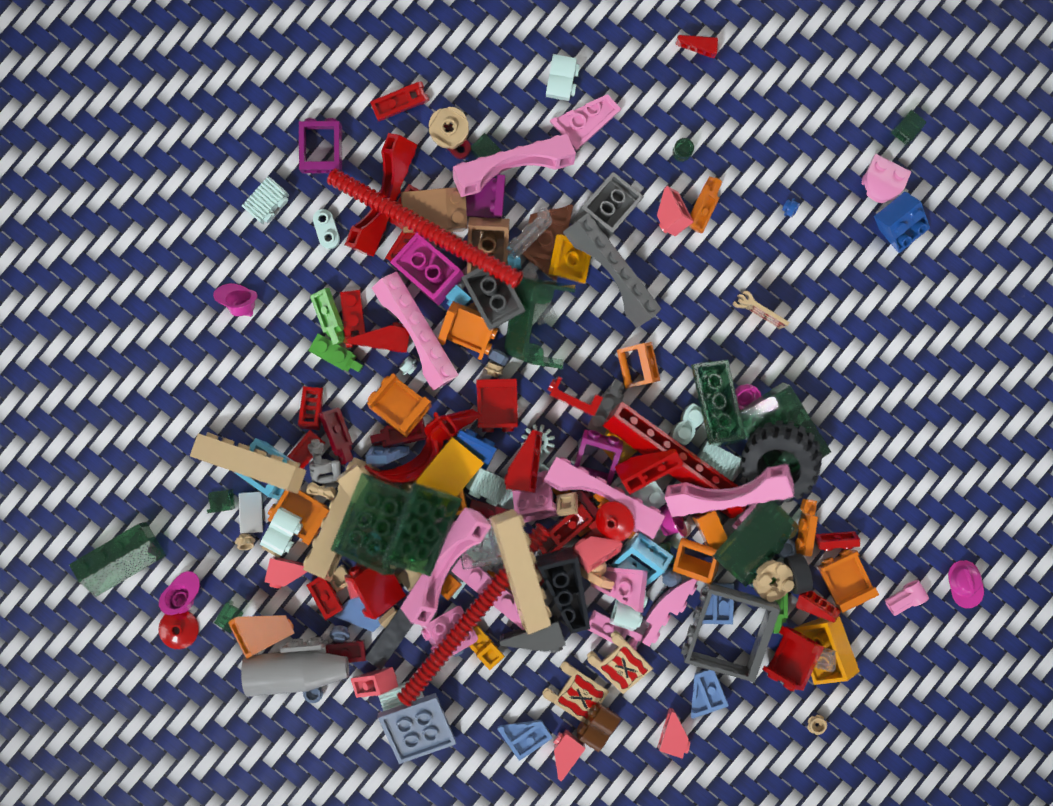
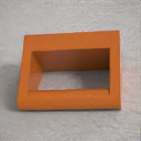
(648, 364)
(693, 566)

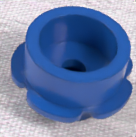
(790, 207)

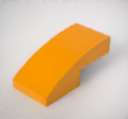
(486, 649)

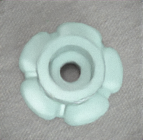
(408, 365)

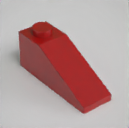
(388, 338)
(647, 468)
(524, 469)
(565, 530)

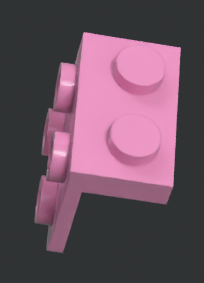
(441, 626)

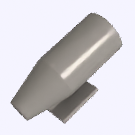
(294, 669)

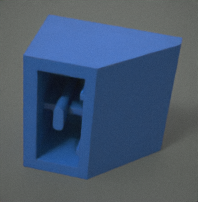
(902, 221)
(482, 449)

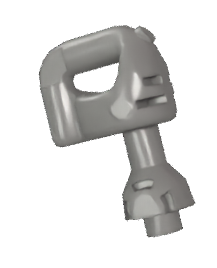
(321, 466)

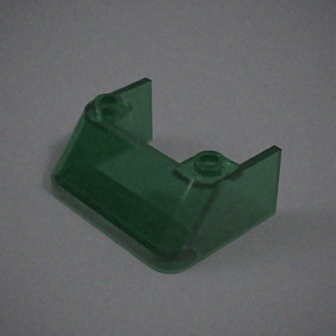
(519, 328)

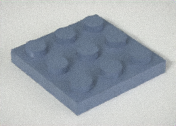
(417, 728)

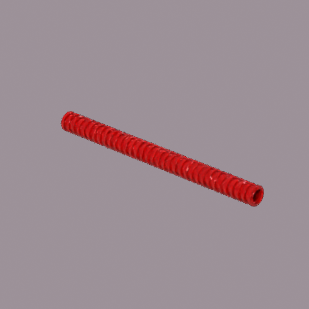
(424, 227)
(464, 626)

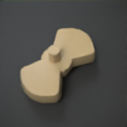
(328, 492)

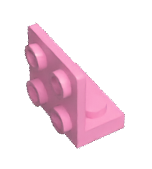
(535, 505)

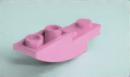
(671, 601)

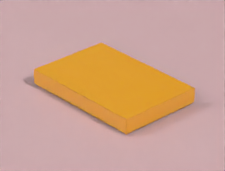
(451, 468)

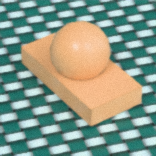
(596, 576)

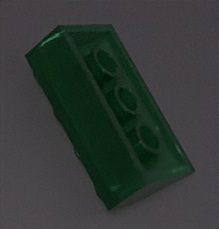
(718, 402)
(118, 559)

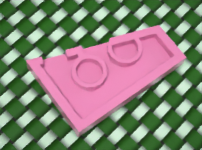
(586, 121)
(628, 586)

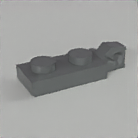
(610, 400)

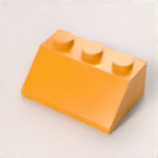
(832, 637)

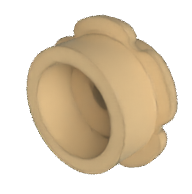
(494, 369)
(245, 541)
(817, 729)

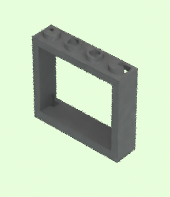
(763, 637)

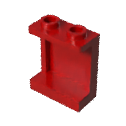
(497, 404)
(589, 409)
(375, 590)
(794, 659)

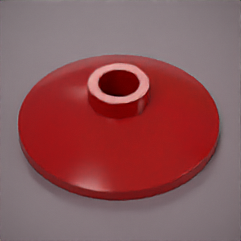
(620, 515)
(188, 630)

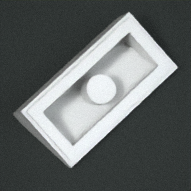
(250, 512)

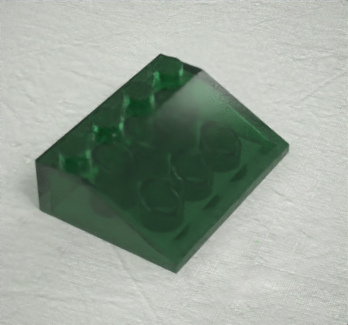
(780, 405)
(370, 523)
(421, 529)
(756, 541)

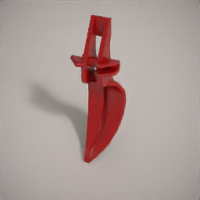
(437, 431)

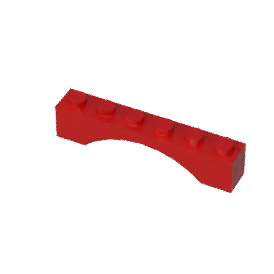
(396, 157)

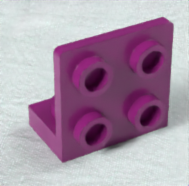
(489, 201)

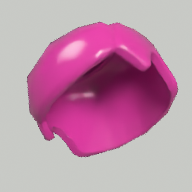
(746, 395)

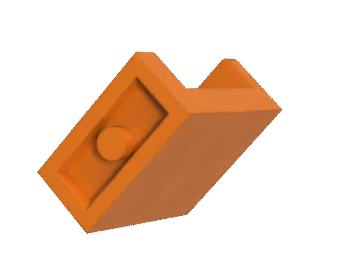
(467, 329)
(398, 404)
(307, 508)
(847, 580)

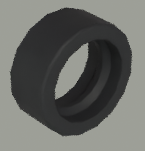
(801, 573)

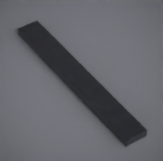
(392, 637)

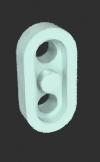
(326, 228)

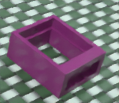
(320, 166)
(605, 442)

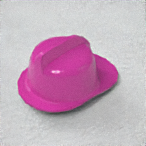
(236, 298)
(672, 525)
(966, 584)
(180, 594)

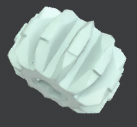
(544, 438)

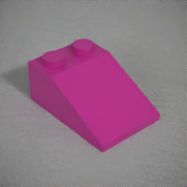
(427, 268)

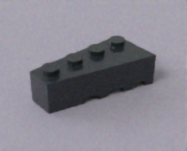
(564, 580)

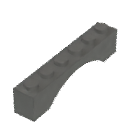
(589, 238)

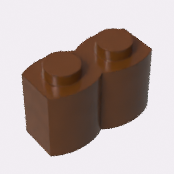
(598, 726)

